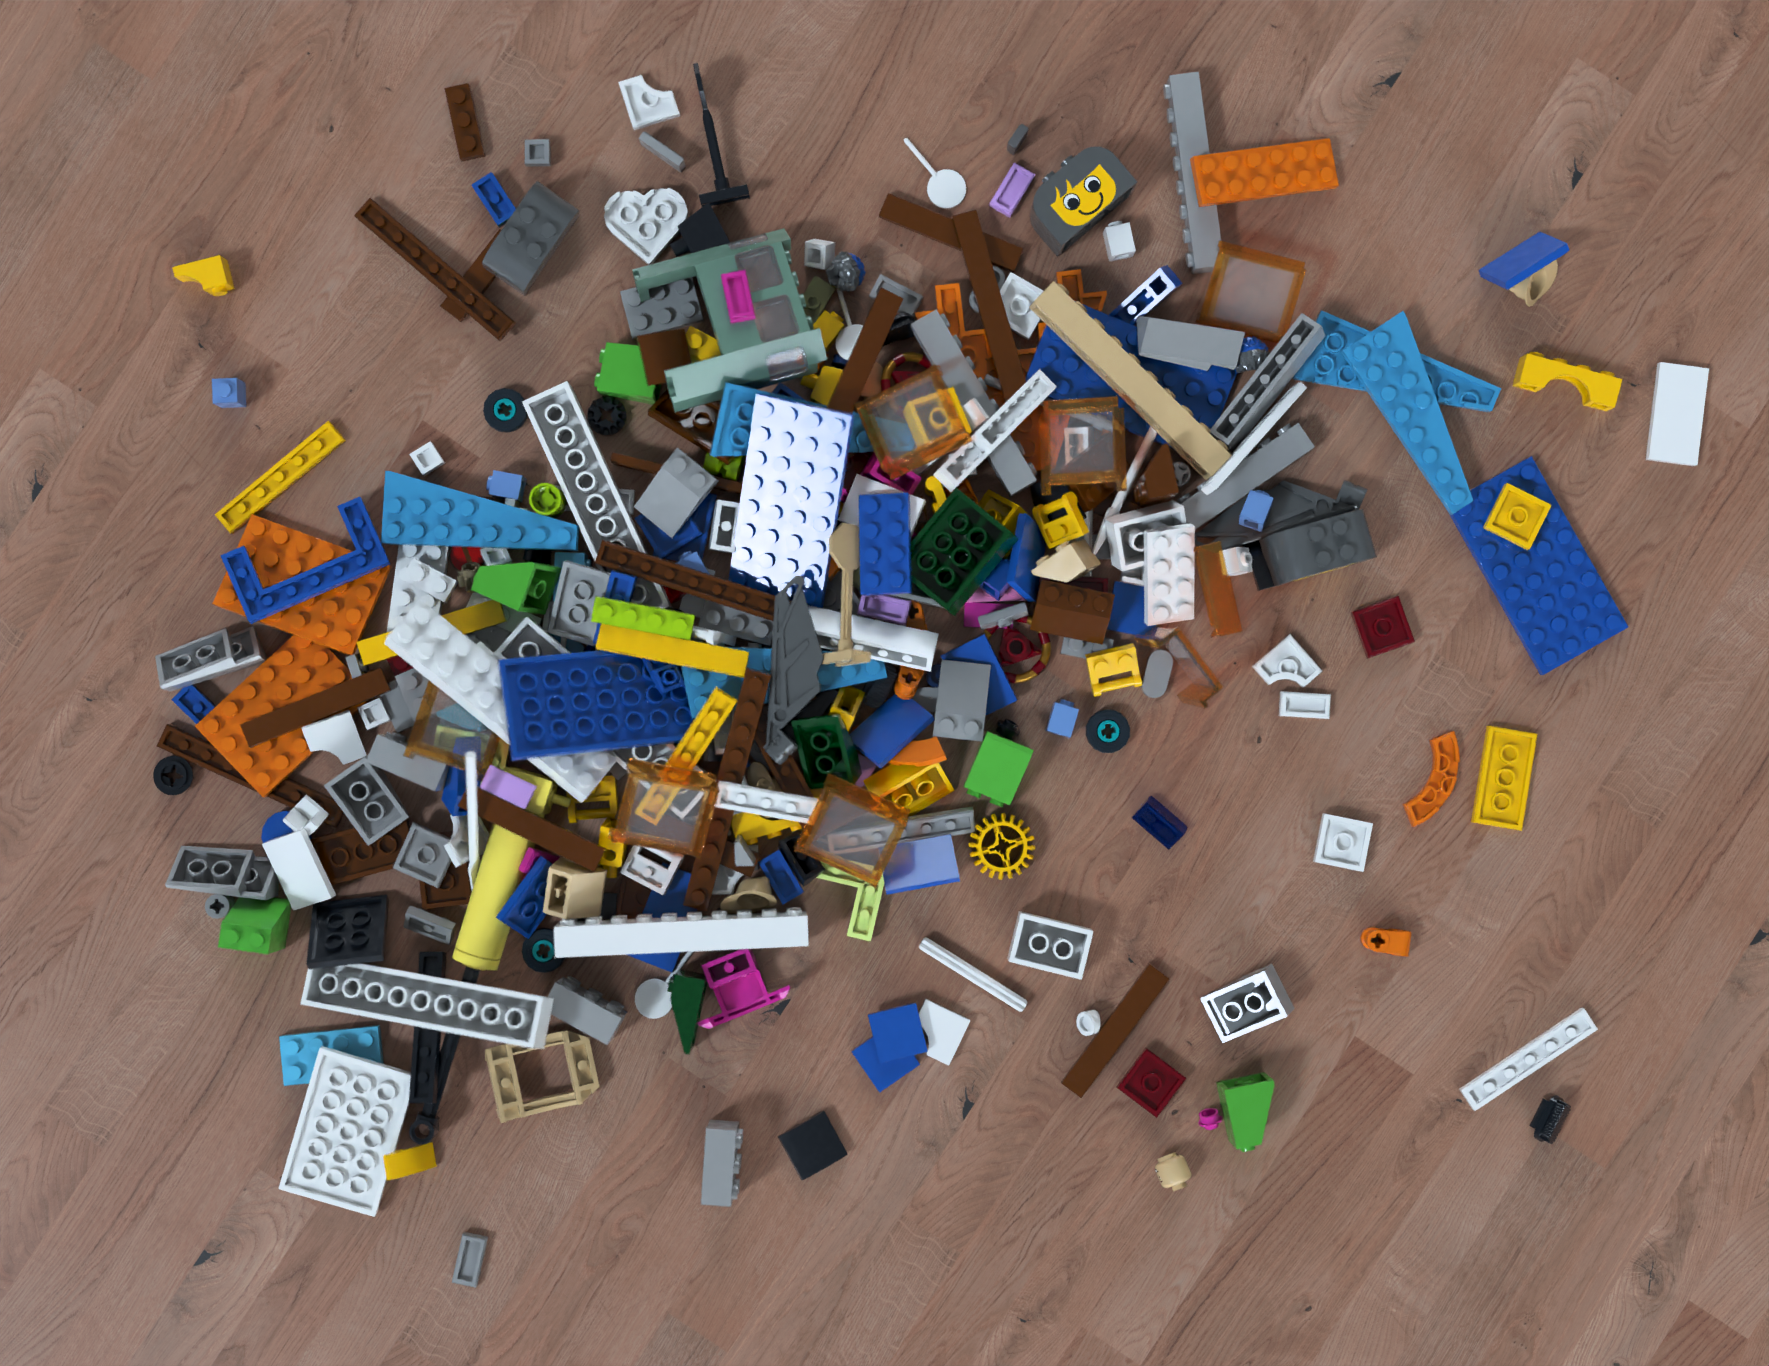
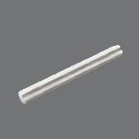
(973, 974)

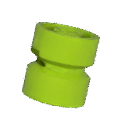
(730, 472)
(547, 500)

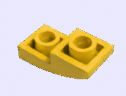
(409, 1161)

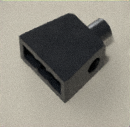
(699, 232)

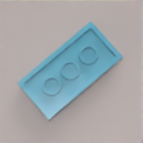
(301, 1049)

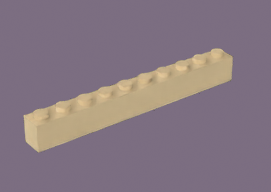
(1130, 380)

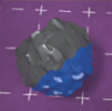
(846, 272)
(1251, 355)

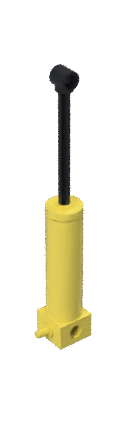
(481, 933)

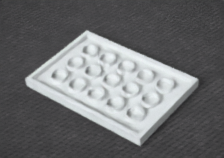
(344, 1130)

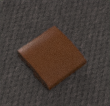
(662, 352)

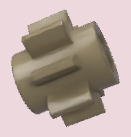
(466, 575)

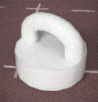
(1088, 1022)

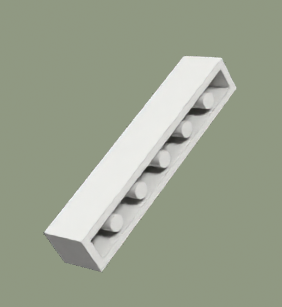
(884, 640)

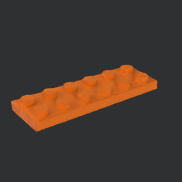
(1264, 172)

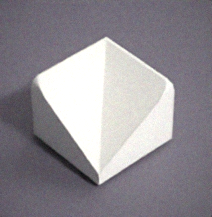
(819, 253)

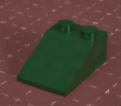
(826, 749)
(687, 1000)

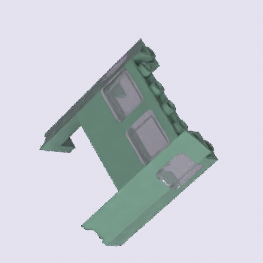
(753, 352)

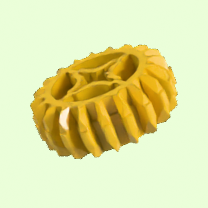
(1007, 866)

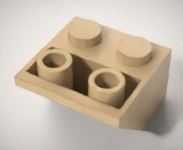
(1069, 563)
(574, 890)

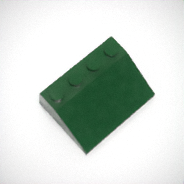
(957, 551)

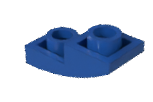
(664, 675)

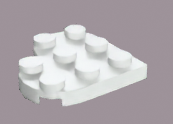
(645, 221)

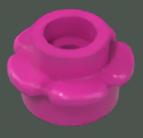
(1209, 1118)

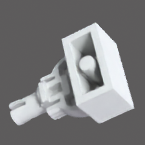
(724, 526)

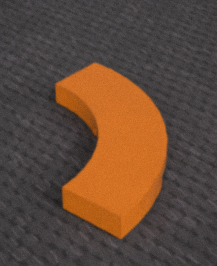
(919, 753)
(1440, 782)

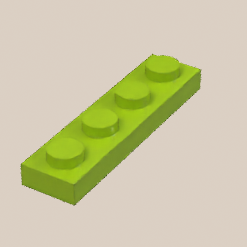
(643, 618)

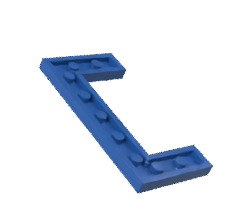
(262, 602)

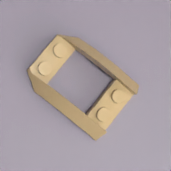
(506, 1084)

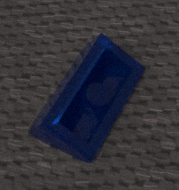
(1160, 822)

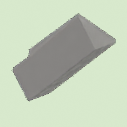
(1188, 343)
(209, 658)
(223, 873)

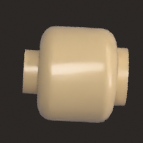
(1173, 1171)

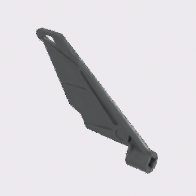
(1290, 509)
(793, 670)

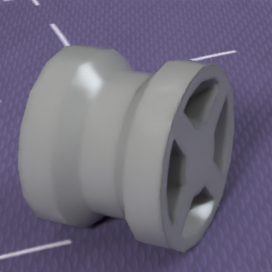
(1182, 473)
(225, 904)

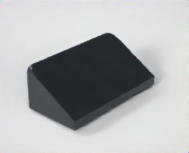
(803, 866)

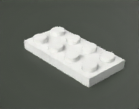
(1169, 574)
(406, 595)

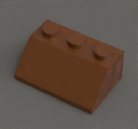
(1157, 480)
(1072, 612)

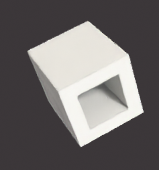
(1119, 241)

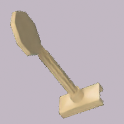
(845, 551)

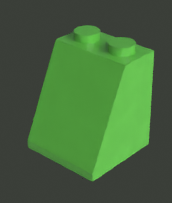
(624, 375)
(518, 585)
(997, 769)
(256, 925)
(1246, 1108)

